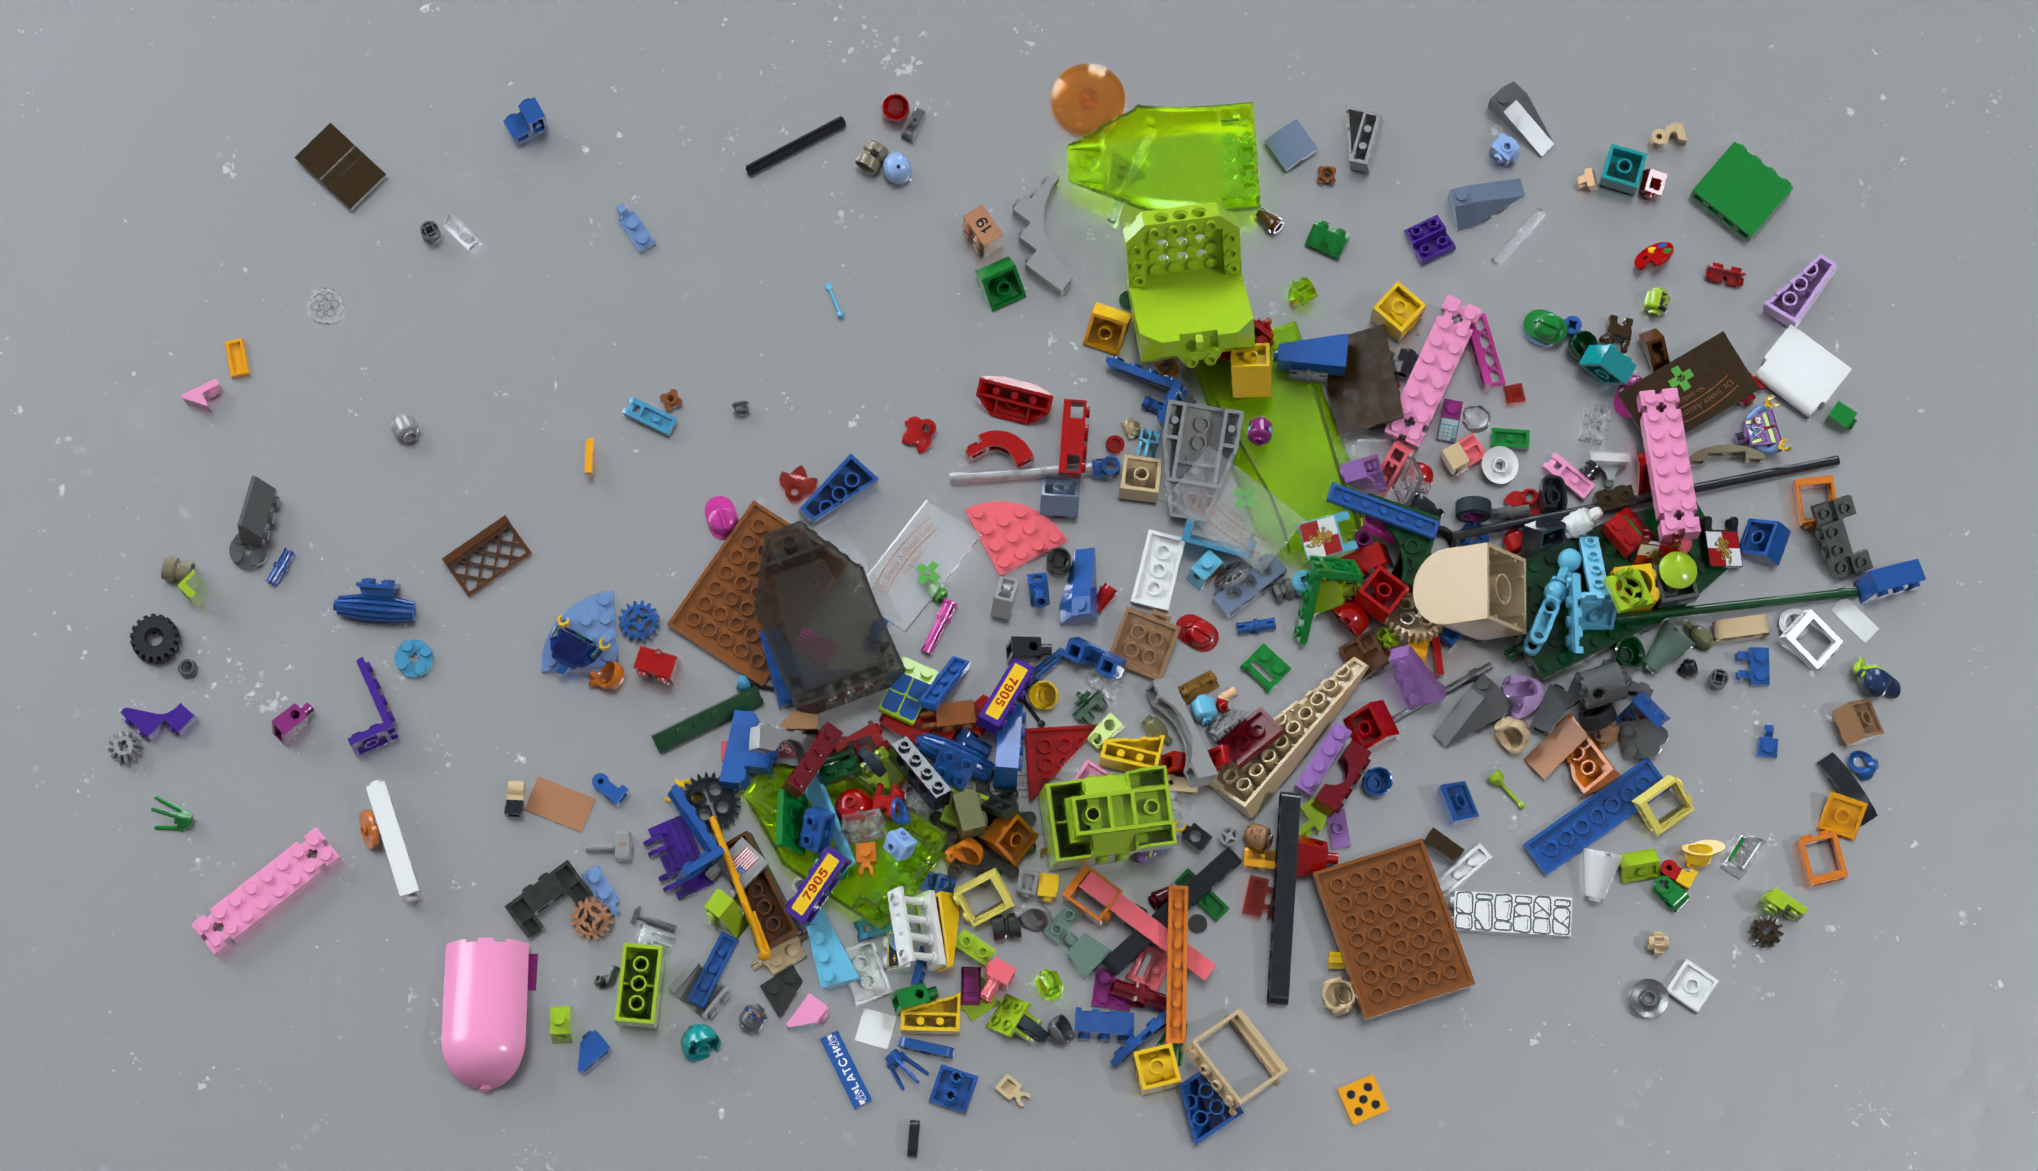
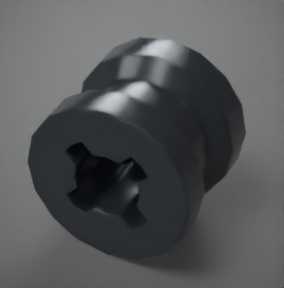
(1590, 470)

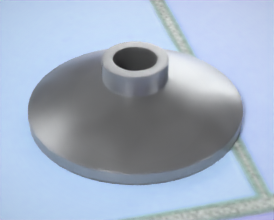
(1650, 988)

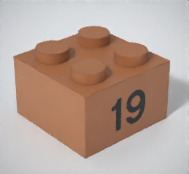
(982, 231)

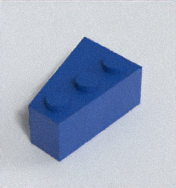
(1889, 580)

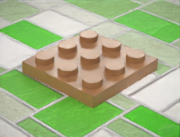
(1145, 642)

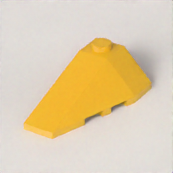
(948, 918)

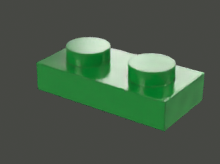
(1510, 438)

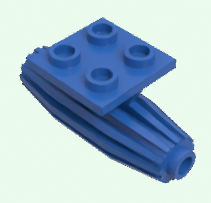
(376, 603)
(954, 761)

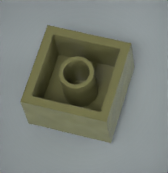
(968, 813)

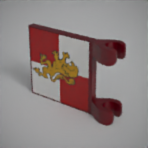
(1652, 551)

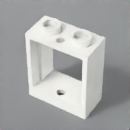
(1794, 630)

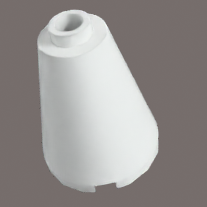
(1599, 872)

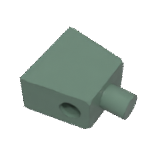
(1085, 953)

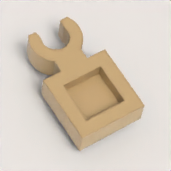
(1011, 1088)

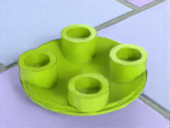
(1678, 570)

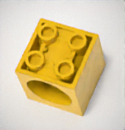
(1398, 311)
(1251, 371)
(1649, 577)
(1156, 1069)

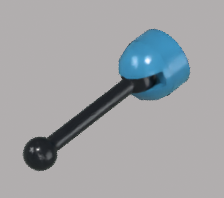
(744, 683)

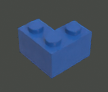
(527, 122)

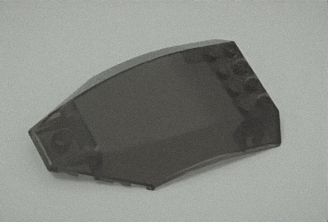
(822, 622)

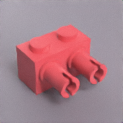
(998, 976)

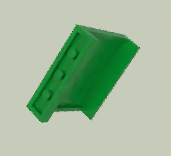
(1741, 191)

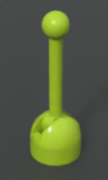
(1497, 779)

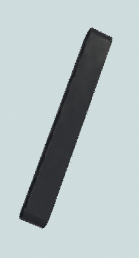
(1197, 889)

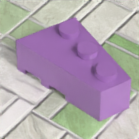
(1364, 473)
(1415, 679)

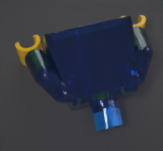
(572, 648)

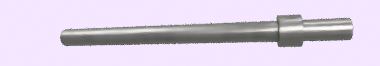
(1473, 675)

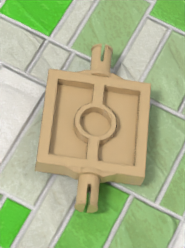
(783, 955)

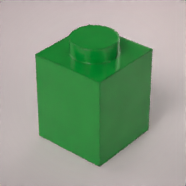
(1842, 417)

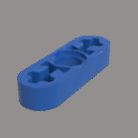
(926, 1047)

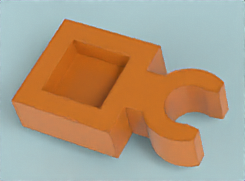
(866, 854)

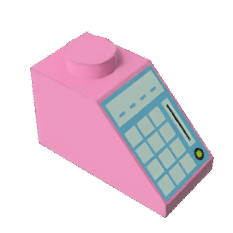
(808, 1014)

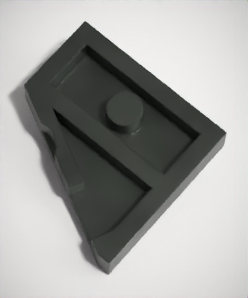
(1001, 805)
(782, 989)

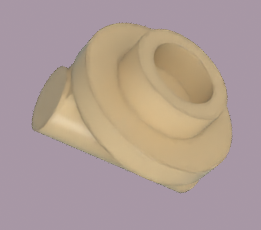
(1131, 428)

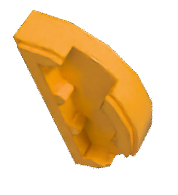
(589, 456)

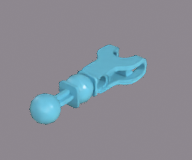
(1554, 594)

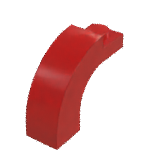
(1004, 442)
(1176, 760)

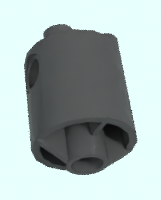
(1602, 685)

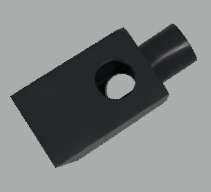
(1026, 649)

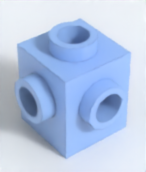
(1505, 149)
(899, 844)

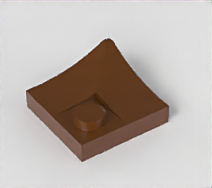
(1368, 650)

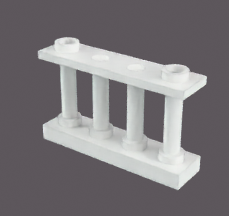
(929, 924)

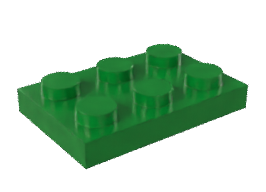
(790, 822)

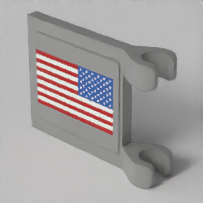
(746, 861)

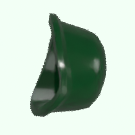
(1629, 652)

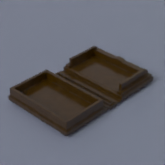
(340, 166)

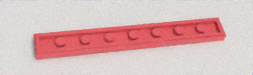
(1142, 922)

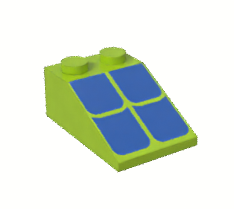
(903, 696)

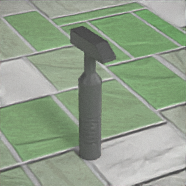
(652, 921)

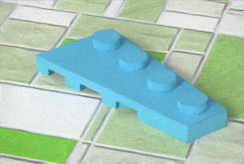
(1575, 632)

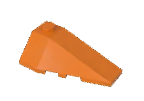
(1589, 764)

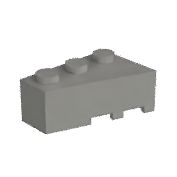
(1363, 136)

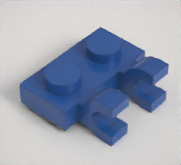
(1758, 666)

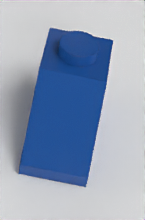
(591, 1050)

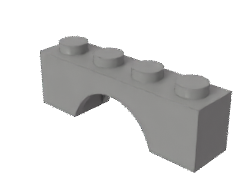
(766, 739)

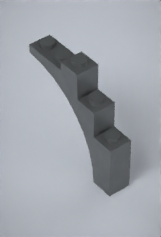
(1558, 701)

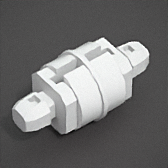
(1581, 521)

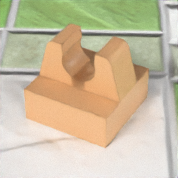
(1588, 180)

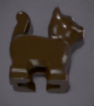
(1620, 332)

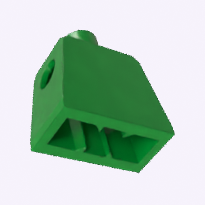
(906, 998)

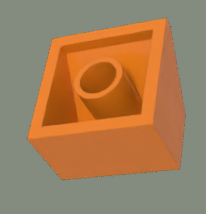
(1010, 838)

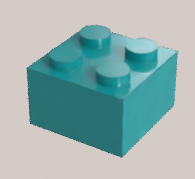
(1623, 169)
(1608, 364)

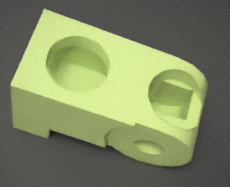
(1105, 730)

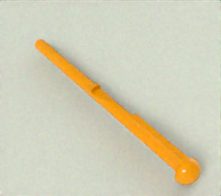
(765, 952)

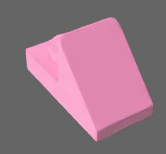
(197, 396)

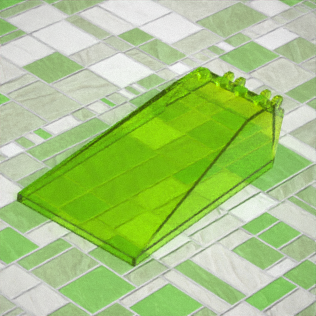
(1304, 442)

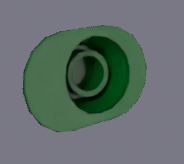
(1545, 326)

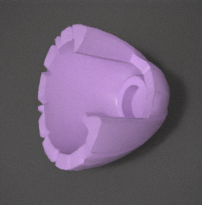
(1524, 693)

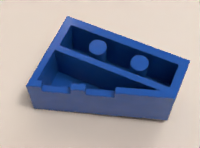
(1103, 1025)

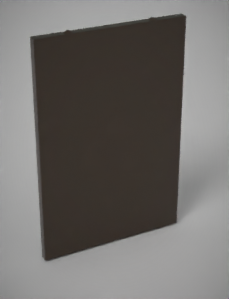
(1369, 389)

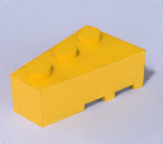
(1131, 754)
(936, 1017)

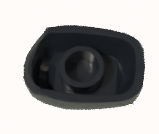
(1552, 494)

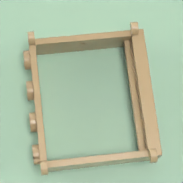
(1255, 1042)

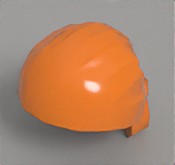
(609, 677)
(966, 851)

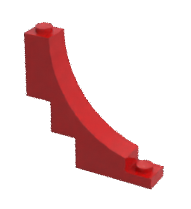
(901, 729)

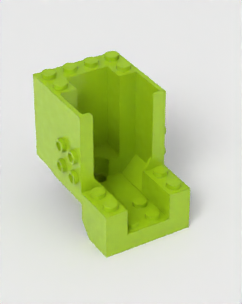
(1131, 818)

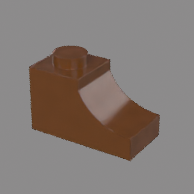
(1654, 348)

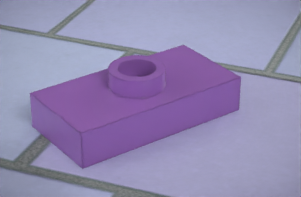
(1338, 831)

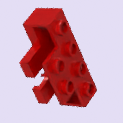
(1073, 437)

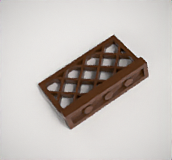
(478, 541)

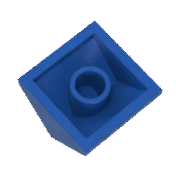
(1457, 802)

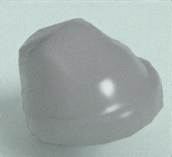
(1034, 915)

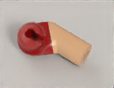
(1223, 699)

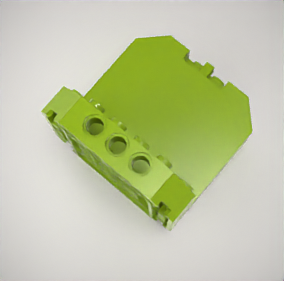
(1191, 302)

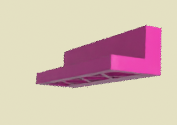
(1479, 356)

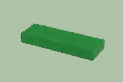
(1210, 904)

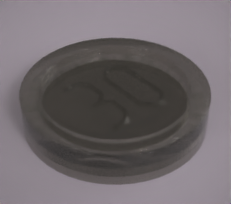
(1197, 924)

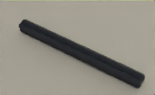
(795, 145)

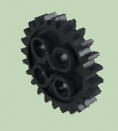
(726, 797)

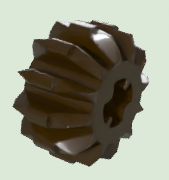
(1759, 928)

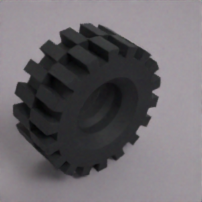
(165, 649)

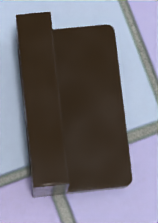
(1443, 846)

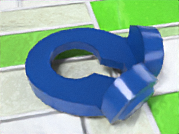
(1865, 773)

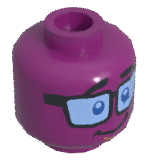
(1260, 431)

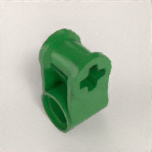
(1671, 894)

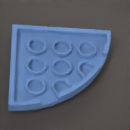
(593, 619)

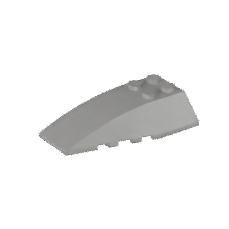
(1188, 433)

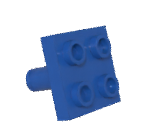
(953, 1089)

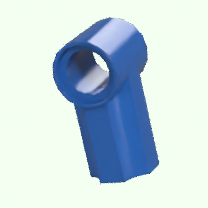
(969, 740)

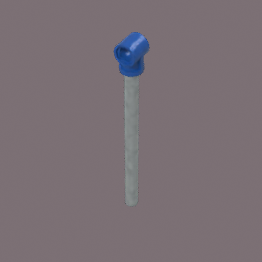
(1097, 468)

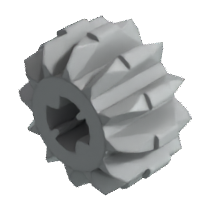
(124, 739)

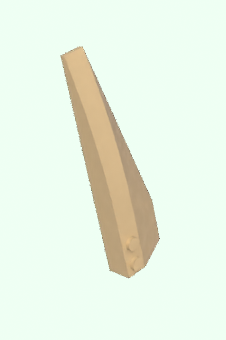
(1303, 726)

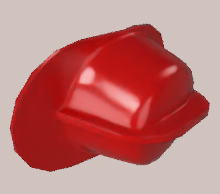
(1197, 632)

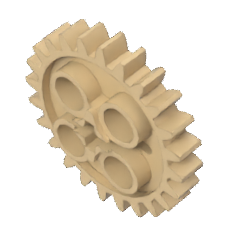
(1410, 623)

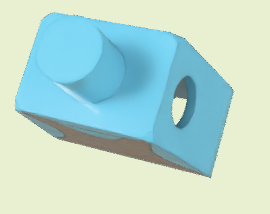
(1206, 569)

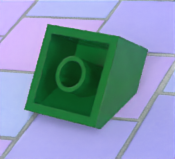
(1000, 283)

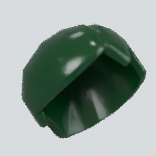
(1579, 343)

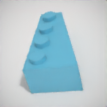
(830, 955)

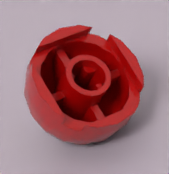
(1352, 617)
(852, 801)

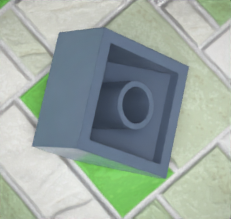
(1059, 497)

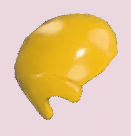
(1043, 695)

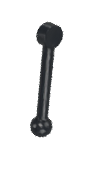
(1041, 723)

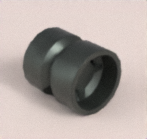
(1058, 562)
(1006, 926)

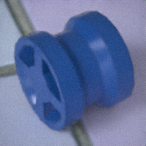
(1573, 329)

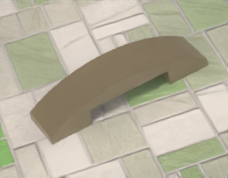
(1749, 454)

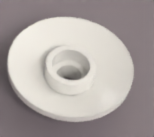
(1507, 460)

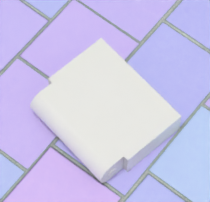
(1801, 371)

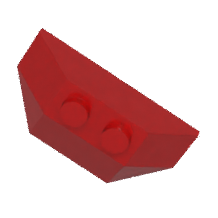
(1014, 399)

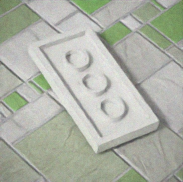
(1158, 571)

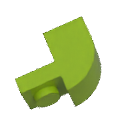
(1315, 819)

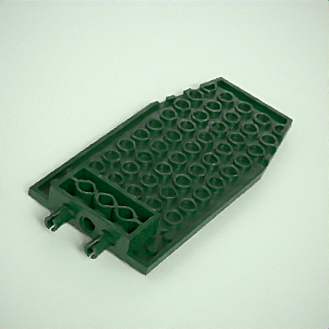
(1541, 568)

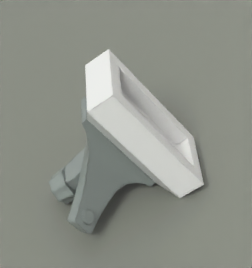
(1610, 463)

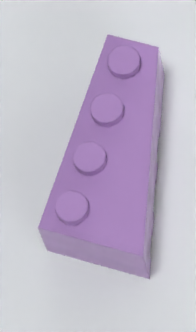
(1798, 296)

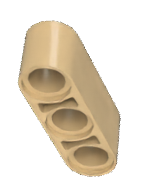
(1740, 628)

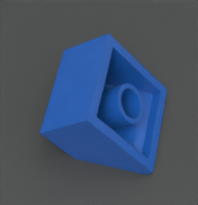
(1764, 541)

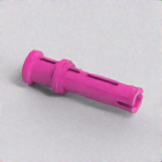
(942, 618)

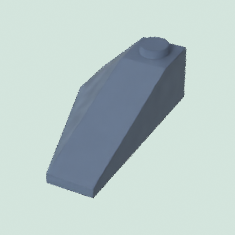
(1482, 201)

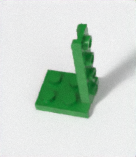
(1327, 568)

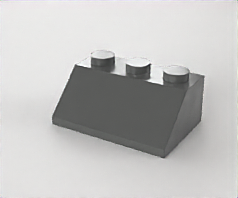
(257, 513)

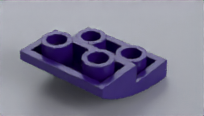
(1429, 240)

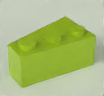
(725, 912)

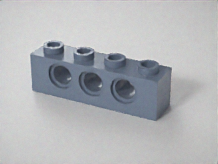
(1228, 606)

